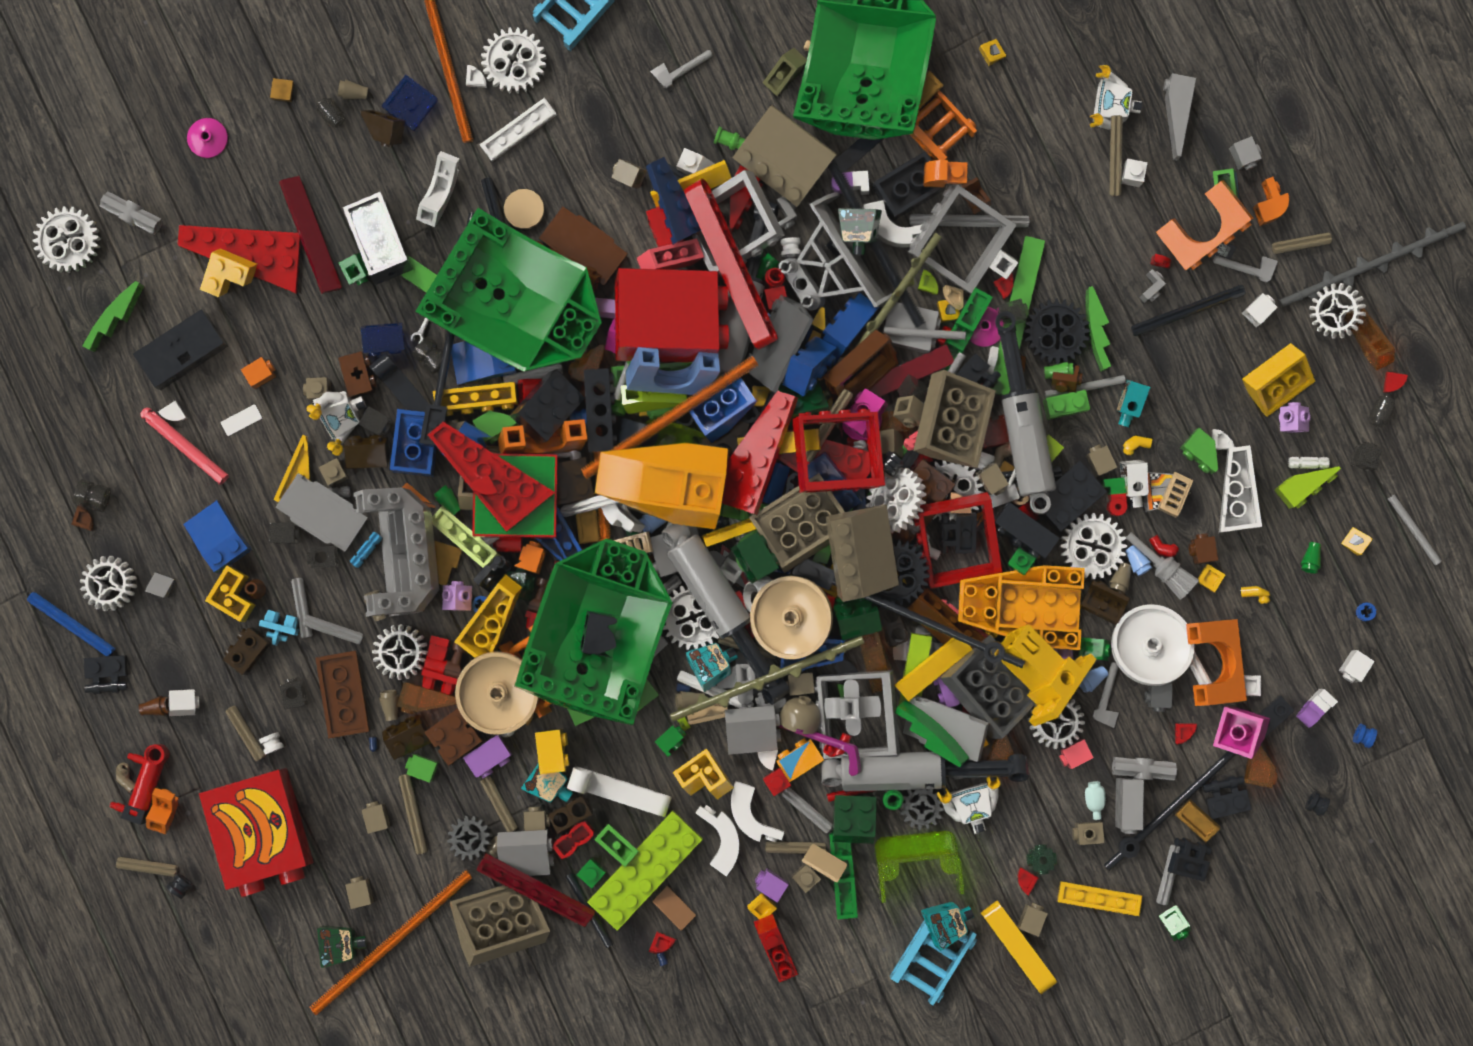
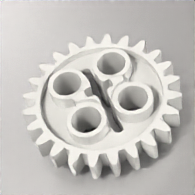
(497, 54)
(62, 222)
(962, 473)
(902, 496)
(1097, 528)
(699, 634)

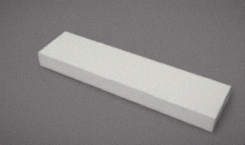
(518, 129)

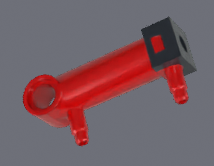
(147, 780)

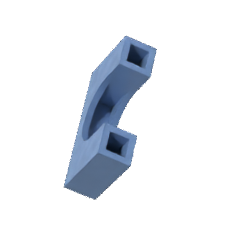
(645, 375)

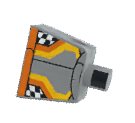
(1157, 485)

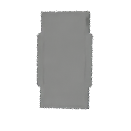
(321, 512)
(965, 729)

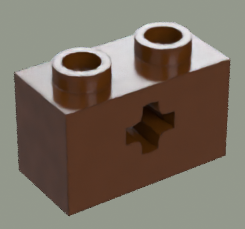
(349, 366)

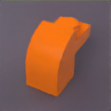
(942, 172)
(1274, 205)
(162, 810)

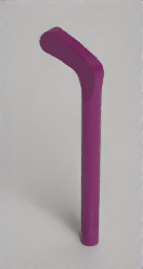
(851, 749)

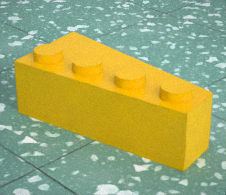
(489, 623)

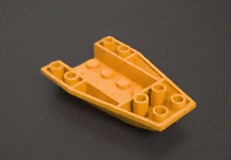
(667, 481)
(1042, 598)

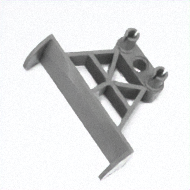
(795, 270)

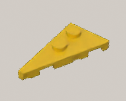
(298, 464)

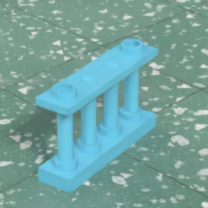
(584, 22)
(913, 955)

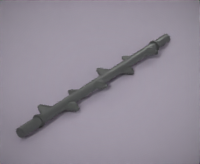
(1381, 263)

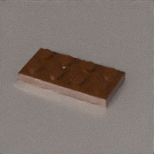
(342, 694)

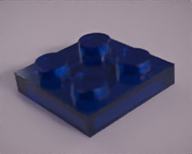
(410, 102)

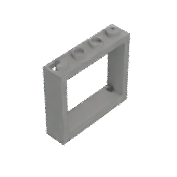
(743, 179)
(988, 255)
(889, 706)

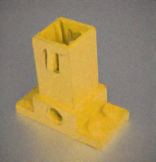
(1045, 672)

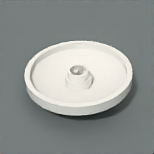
(1152, 645)

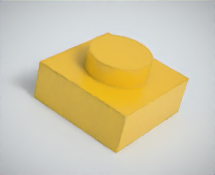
(1210, 578)
(761, 906)

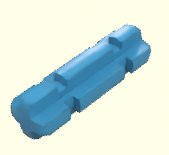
(366, 549)

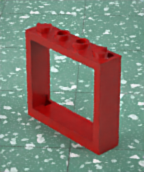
(874, 445)
(954, 576)

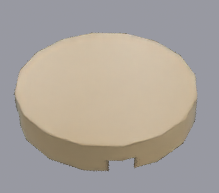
(524, 209)

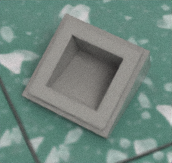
(160, 585)

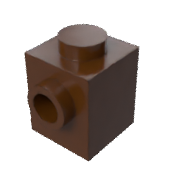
(1203, 549)

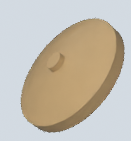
(791, 617)
(488, 694)

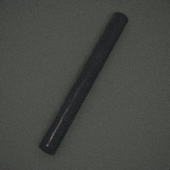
(595, 920)

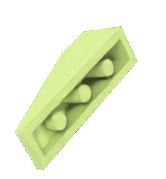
(463, 538)

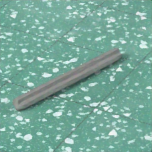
(969, 220)

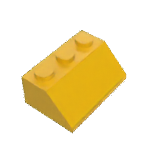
(1279, 379)

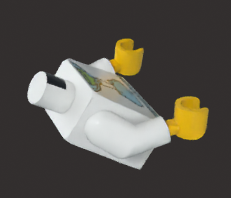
(1112, 99)
(337, 415)
(972, 803)

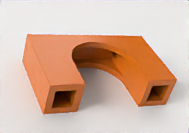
(1233, 217)
(566, 439)
(1231, 683)

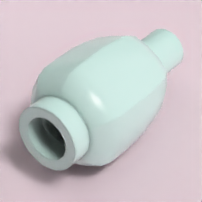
(1095, 798)

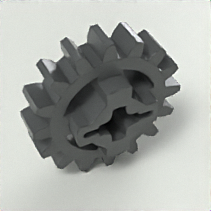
(920, 817)
(471, 845)

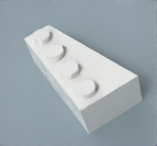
(1240, 497)

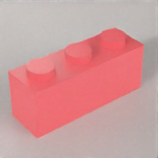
(672, 256)

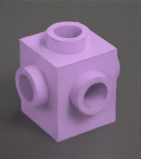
(1294, 418)
(457, 596)

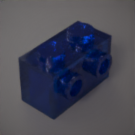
(383, 338)

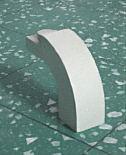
(440, 189)
(891, 233)
(620, 516)
(741, 811)
(729, 847)

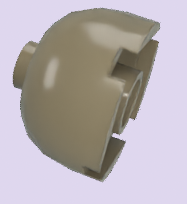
(800, 714)

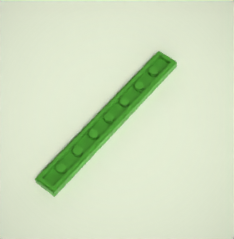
(1022, 289)

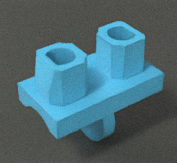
(270, 621)

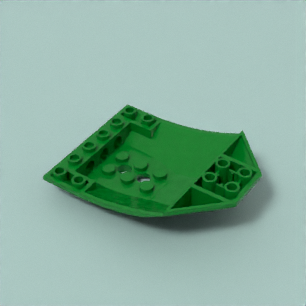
(872, 42)
(546, 304)
(608, 581)

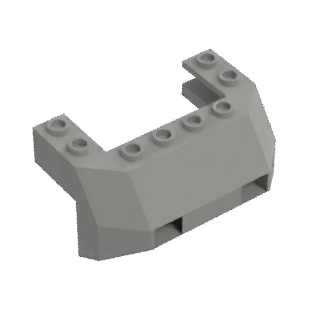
(406, 550)

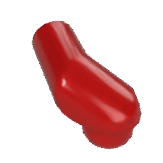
(1163, 549)
(832, 751)

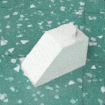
(692, 162)

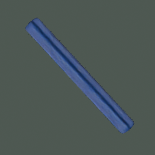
(70, 624)

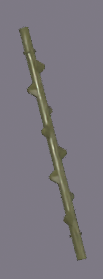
(907, 281)
(758, 684)

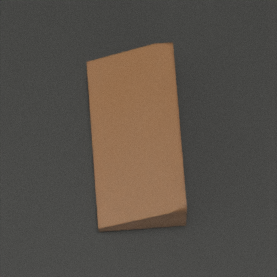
(674, 908)

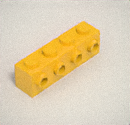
(480, 397)

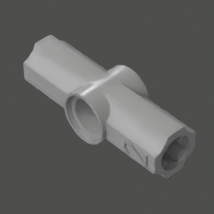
(131, 213)
(1144, 768)

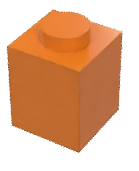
(259, 372)

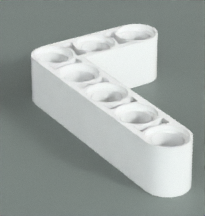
(588, 781)

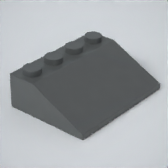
(791, 325)
(988, 691)

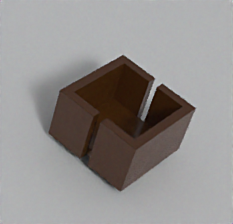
(453, 737)

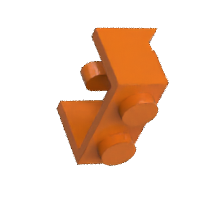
(532, 557)

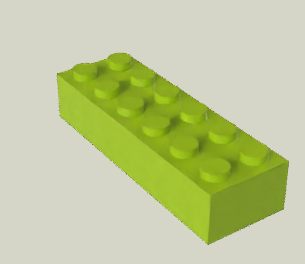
(647, 870)

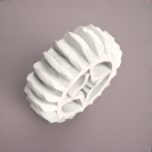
(1338, 319)
(104, 590)
(400, 661)
(1057, 730)

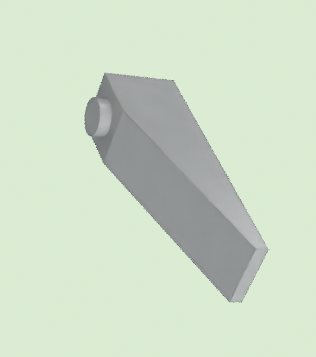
(1178, 103)

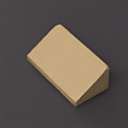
(707, 714)
(824, 862)

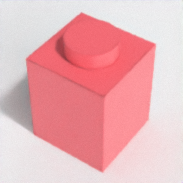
(1075, 754)

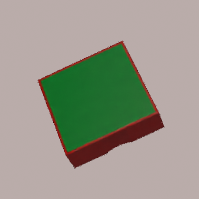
(540, 522)

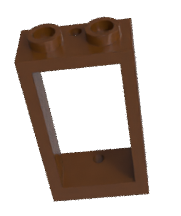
(855, 360)

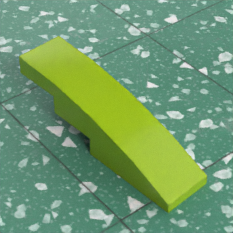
(918, 652)

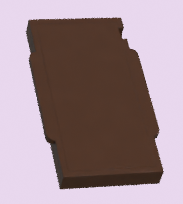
(584, 242)
(936, 487)

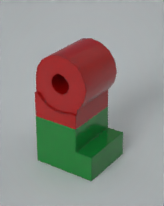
(1117, 496)

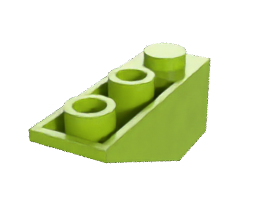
(646, 401)
(1298, 487)

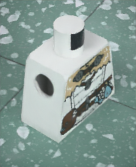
(1134, 472)

